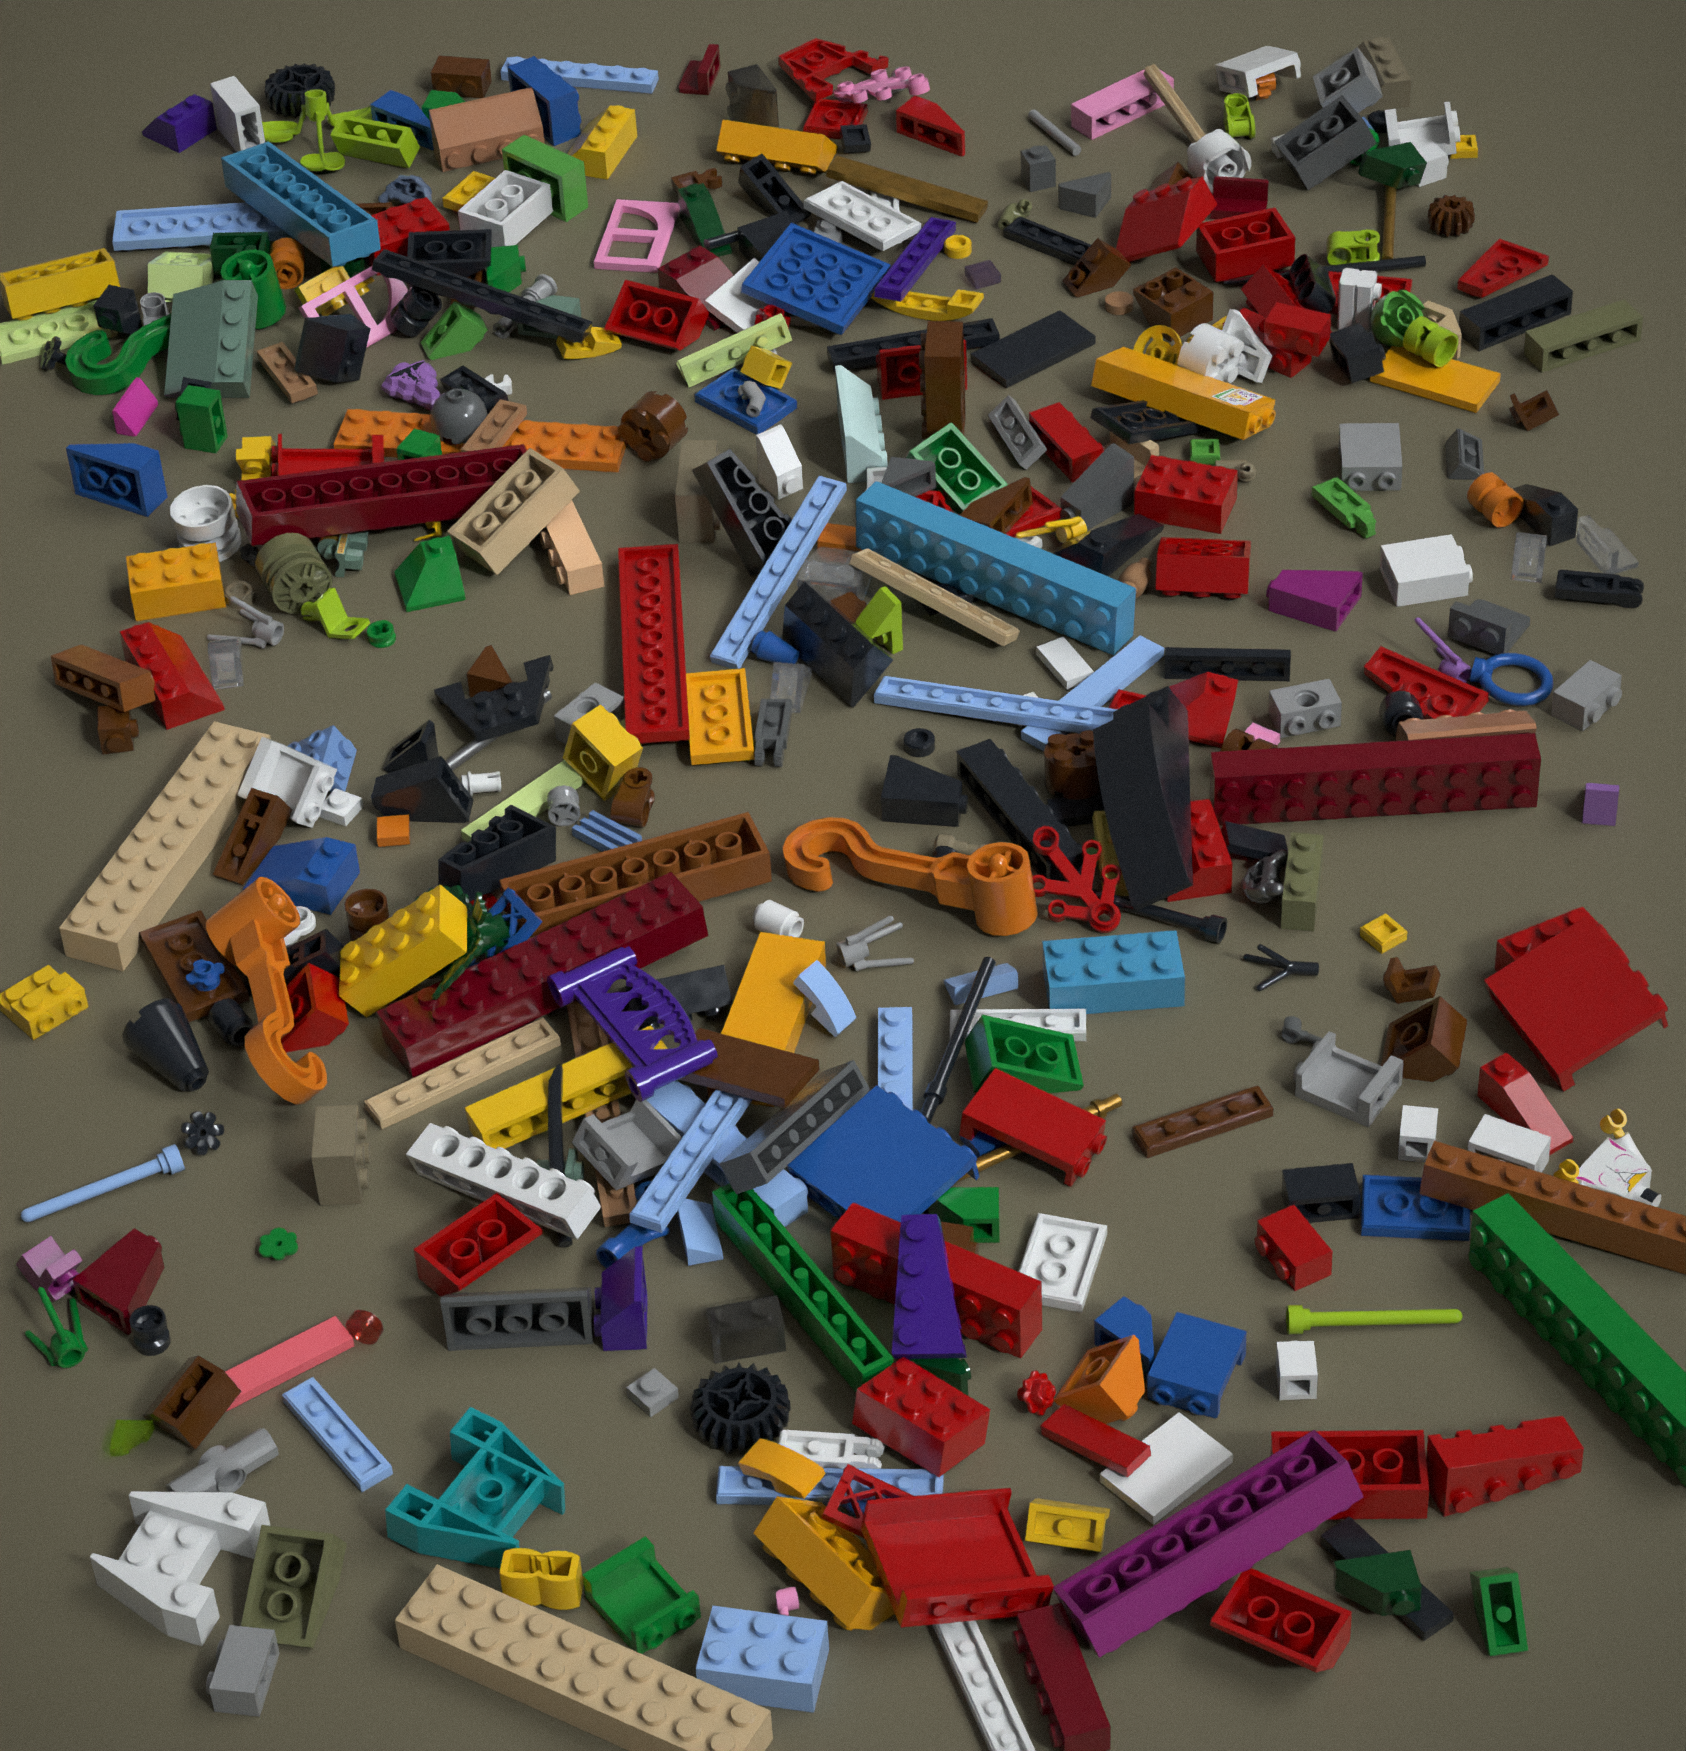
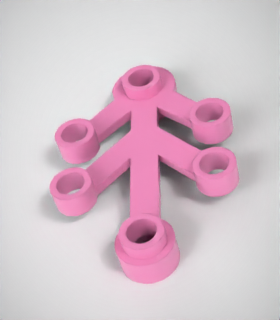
(881, 86)

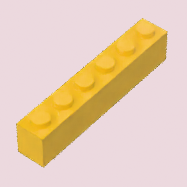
(523, 1108)

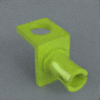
(333, 616)

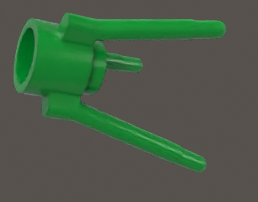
(66, 1347)

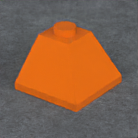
(1106, 1381)

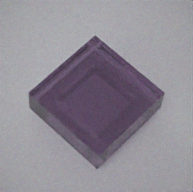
(982, 274)

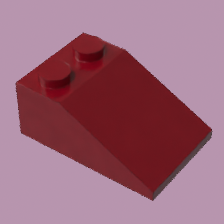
(695, 275)

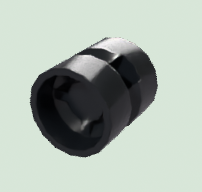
(415, 311)

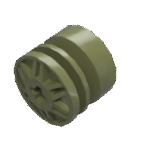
(292, 571)

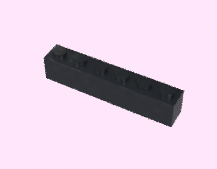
(1014, 805)

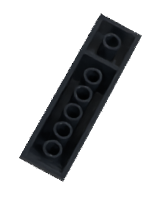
(1147, 794)

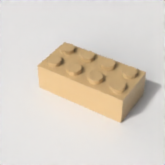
(513, 511)

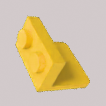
(325, 282)

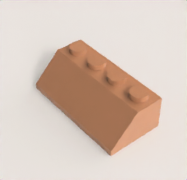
(482, 127)
(1466, 726)

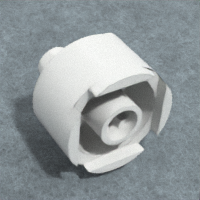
(1217, 156)
(1211, 353)

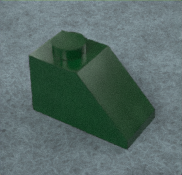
(1394, 165)
(1380, 1582)

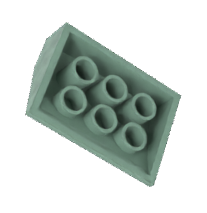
(213, 337)

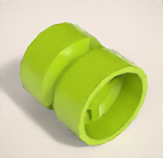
(1430, 341)

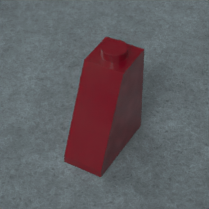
(121, 1279)

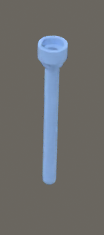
(167, 1161)

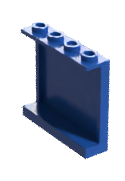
(882, 1160)

